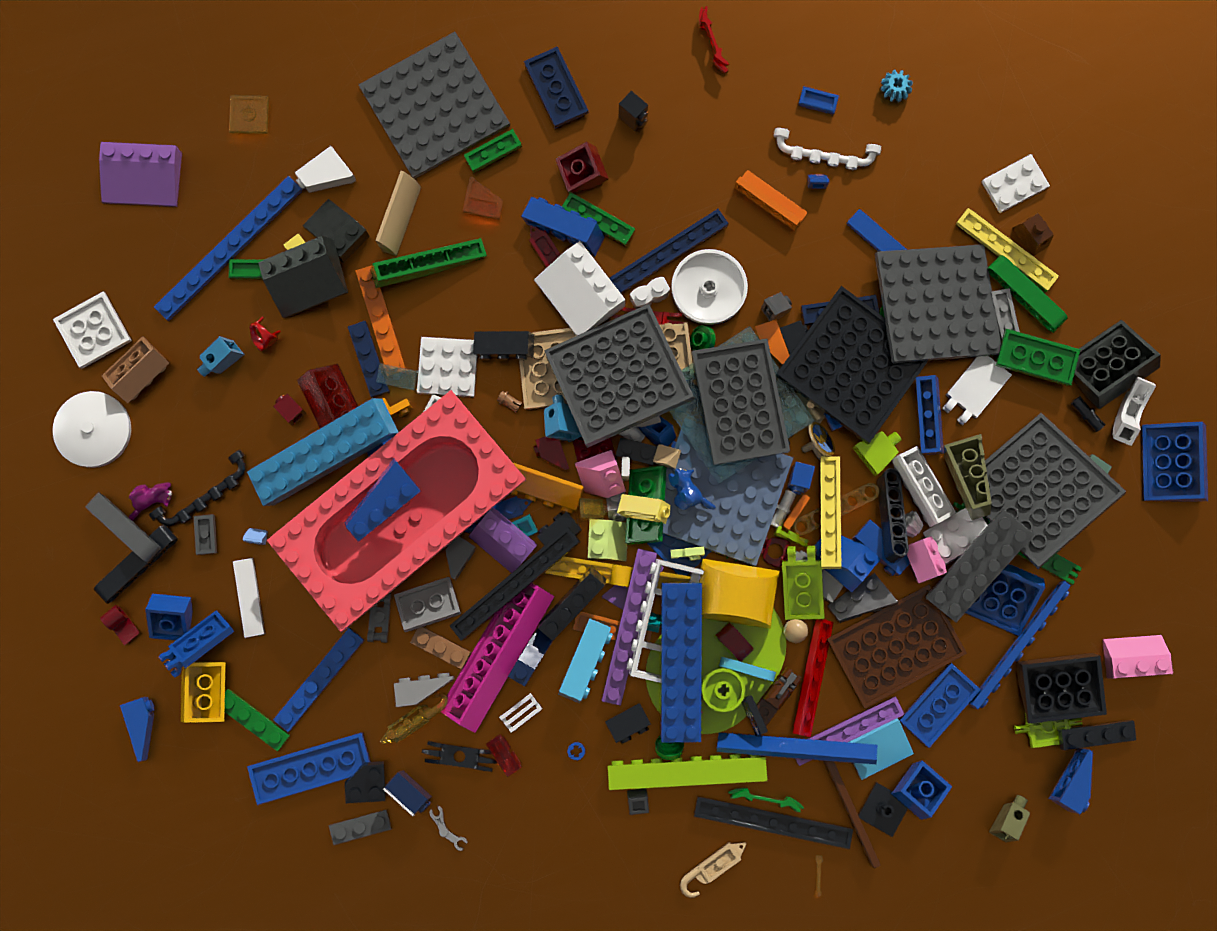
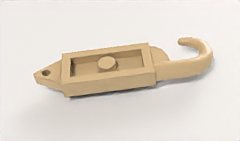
(713, 866)

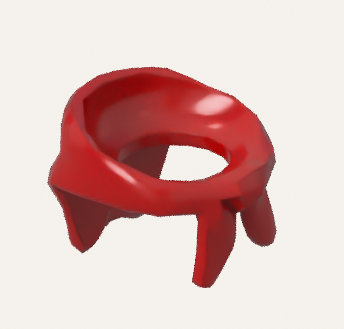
(267, 338)

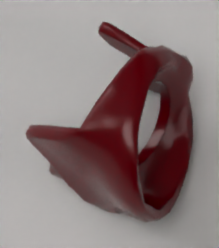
(775, 540)

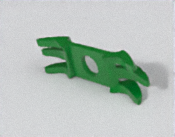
(788, 801)

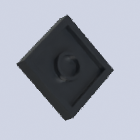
(882, 810)

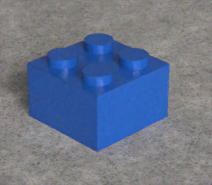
(921, 790)

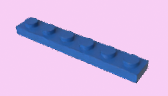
(318, 680)

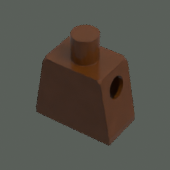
(1034, 234)

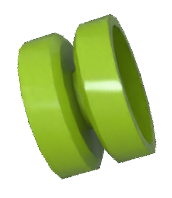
(734, 690)

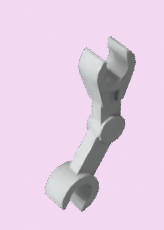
(443, 831)

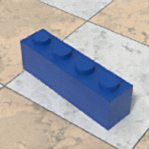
(929, 415)

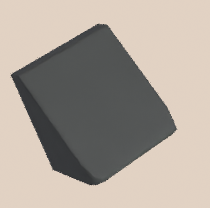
(638, 801)

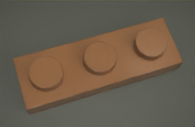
(440, 647)

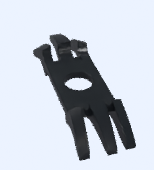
(447, 756)

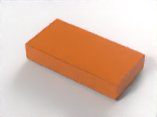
(795, 512)

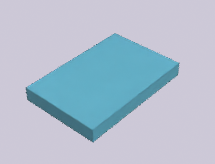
(891, 747)

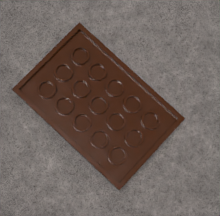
(895, 647)

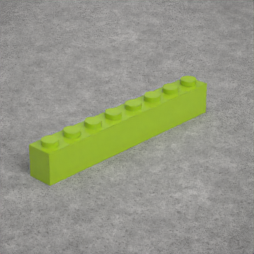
(687, 773)

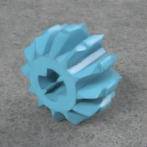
(901, 90)

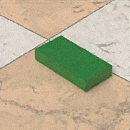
(244, 269)

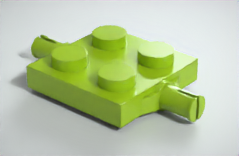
(1046, 733)

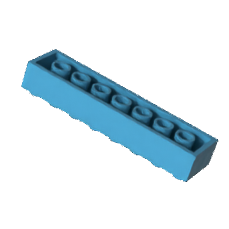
(323, 452)

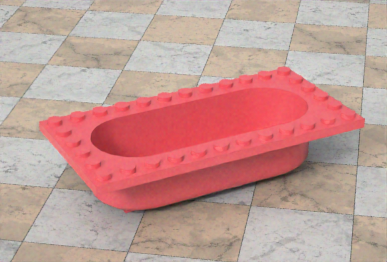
(459, 482)

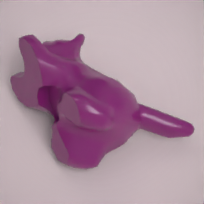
(144, 497)

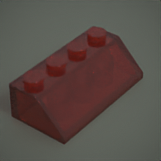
(327, 393)

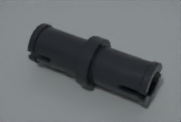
(1088, 413)

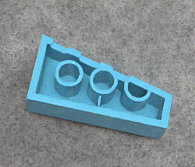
(584, 661)

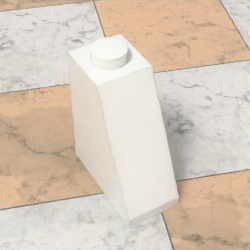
(324, 172)

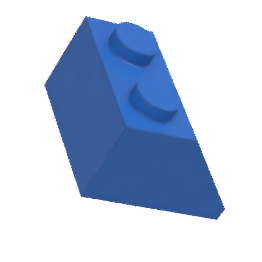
(168, 616)

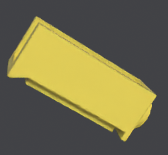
(644, 508)

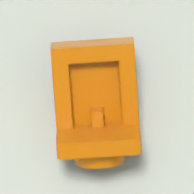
(399, 409)

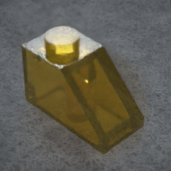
(592, 509)

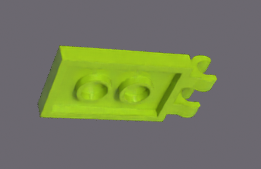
(803, 586)

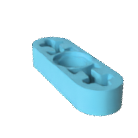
(747, 669)

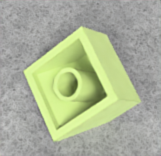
(607, 540)

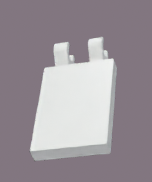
(976, 387)

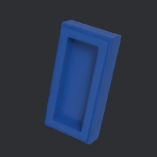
(818, 100)

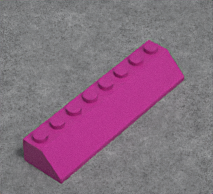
(495, 657)

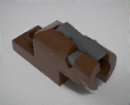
(778, 694)

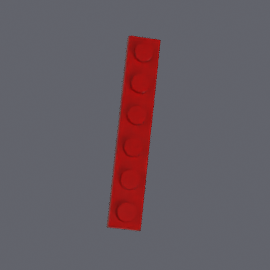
(813, 677)

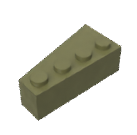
(969, 472)

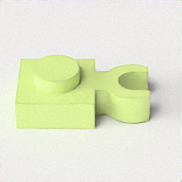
(693, 553)

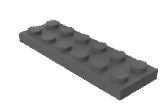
(979, 565)

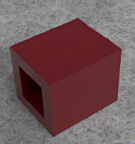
(289, 409)

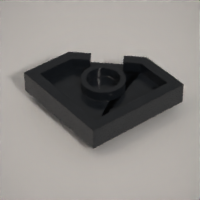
(366, 784)

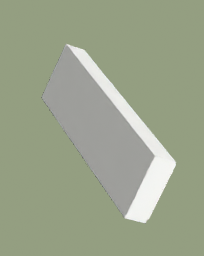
(248, 597)

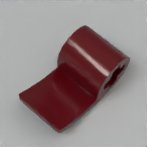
(120, 623)
(734, 641)

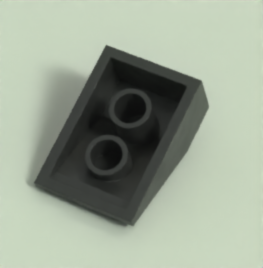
(337, 225)

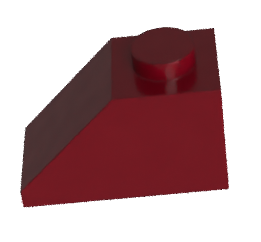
(551, 452)

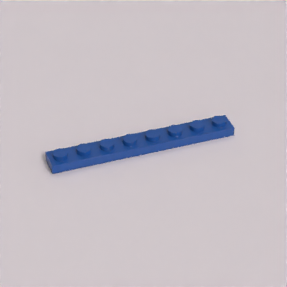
(1025, 639)

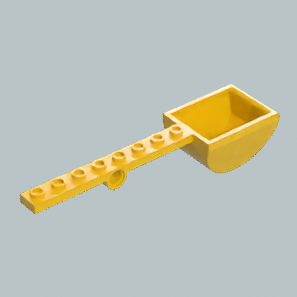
(728, 589)

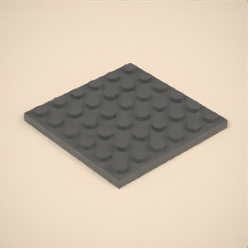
(434, 105)
(938, 303)
(619, 375)
(1048, 487)

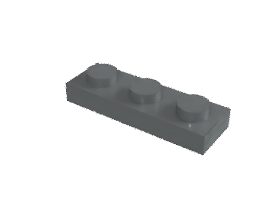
(360, 827)

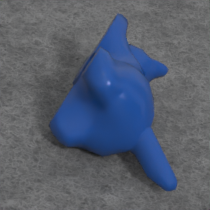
(688, 493)

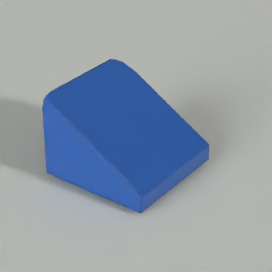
(818, 181)

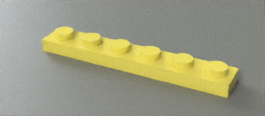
(1002, 245)
(830, 513)

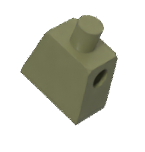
(1011, 820)

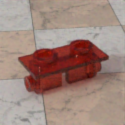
(508, 761)

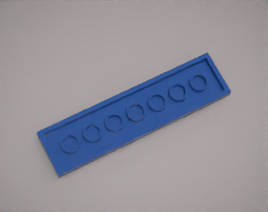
(681, 662)

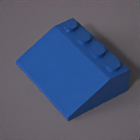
(1175, 462)
(1009, 599)

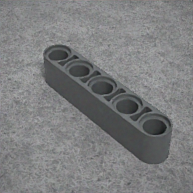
(123, 527)

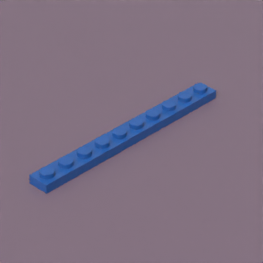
(228, 248)

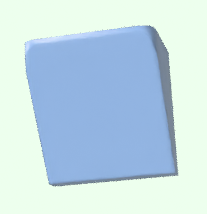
(255, 536)

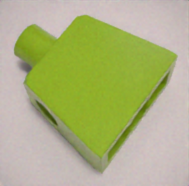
(878, 452)

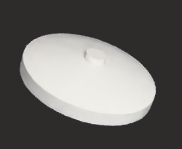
(709, 286)
(91, 429)

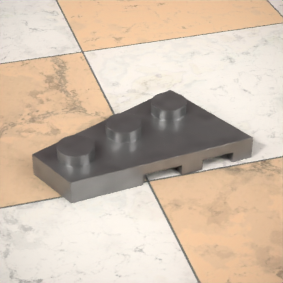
(867, 597)

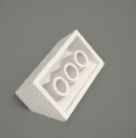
(923, 486)

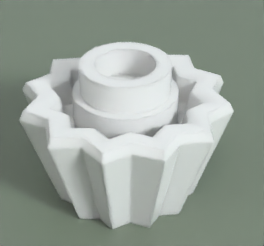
(913, 524)

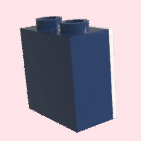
(408, 793)

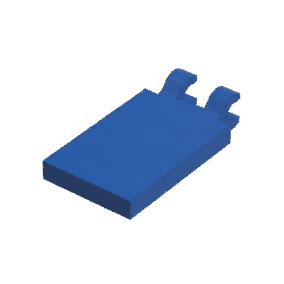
(196, 642)

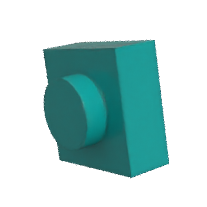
(526, 525)
(654, 622)

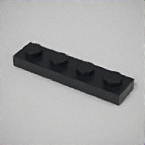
(1097, 734)

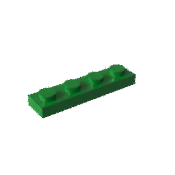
(607, 223)
(255, 721)

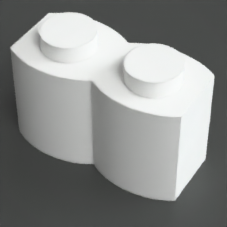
(654, 292)

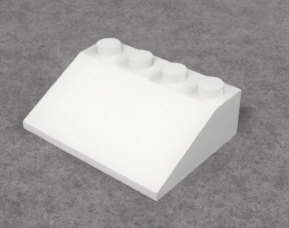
(580, 290)

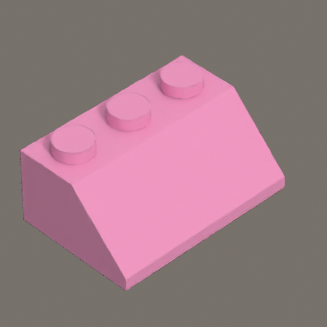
(1136, 656)

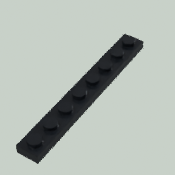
(515, 583)
(773, 822)

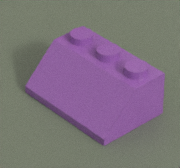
(502, 540)

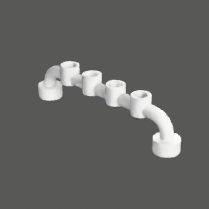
(817, 155)

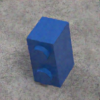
(800, 478)

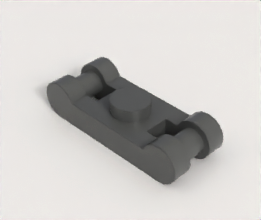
(380, 618)

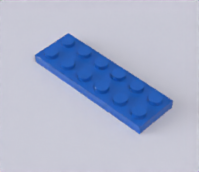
(308, 768)

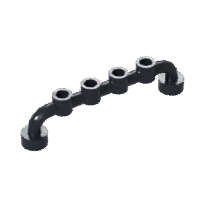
(200, 503)

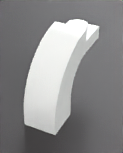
(1128, 417)

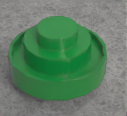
(702, 338)
(668, 750)

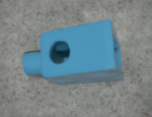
(219, 356)
(560, 421)

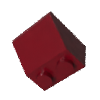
(582, 168)

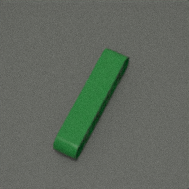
(1027, 293)

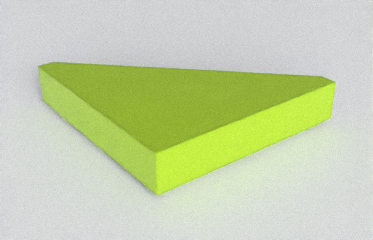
(790, 536)

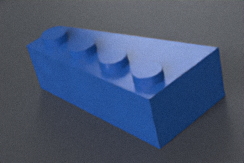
(563, 224)
(382, 500)

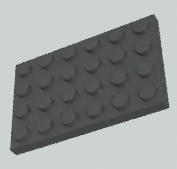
(740, 401)

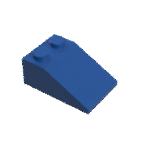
(856, 563)
(1075, 783)

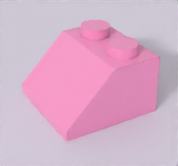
(601, 475)
(926, 559)

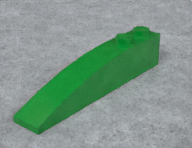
(426, 262)

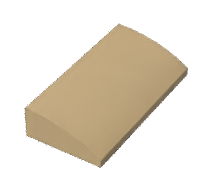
(398, 214)

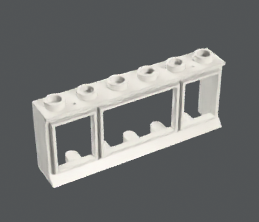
(646, 606)

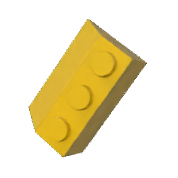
(203, 692)

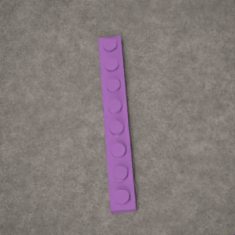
(627, 631)

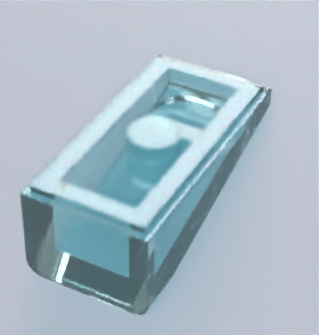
(397, 376)

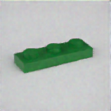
(492, 150)

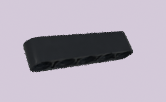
(889, 523)
(133, 567)

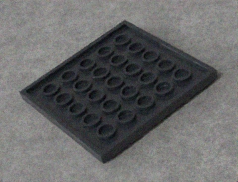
(848, 366)

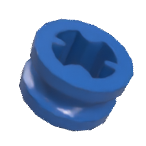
(571, 747)

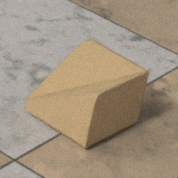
(666, 456)

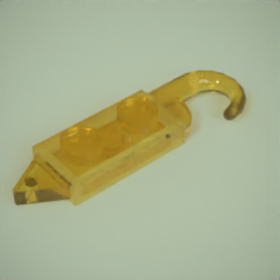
(413, 720)

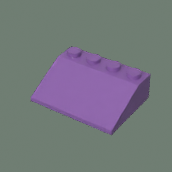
(139, 174)

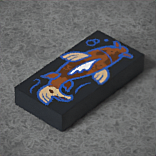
(754, 715)

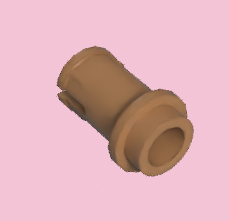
(509, 401)

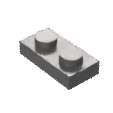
(205, 534)

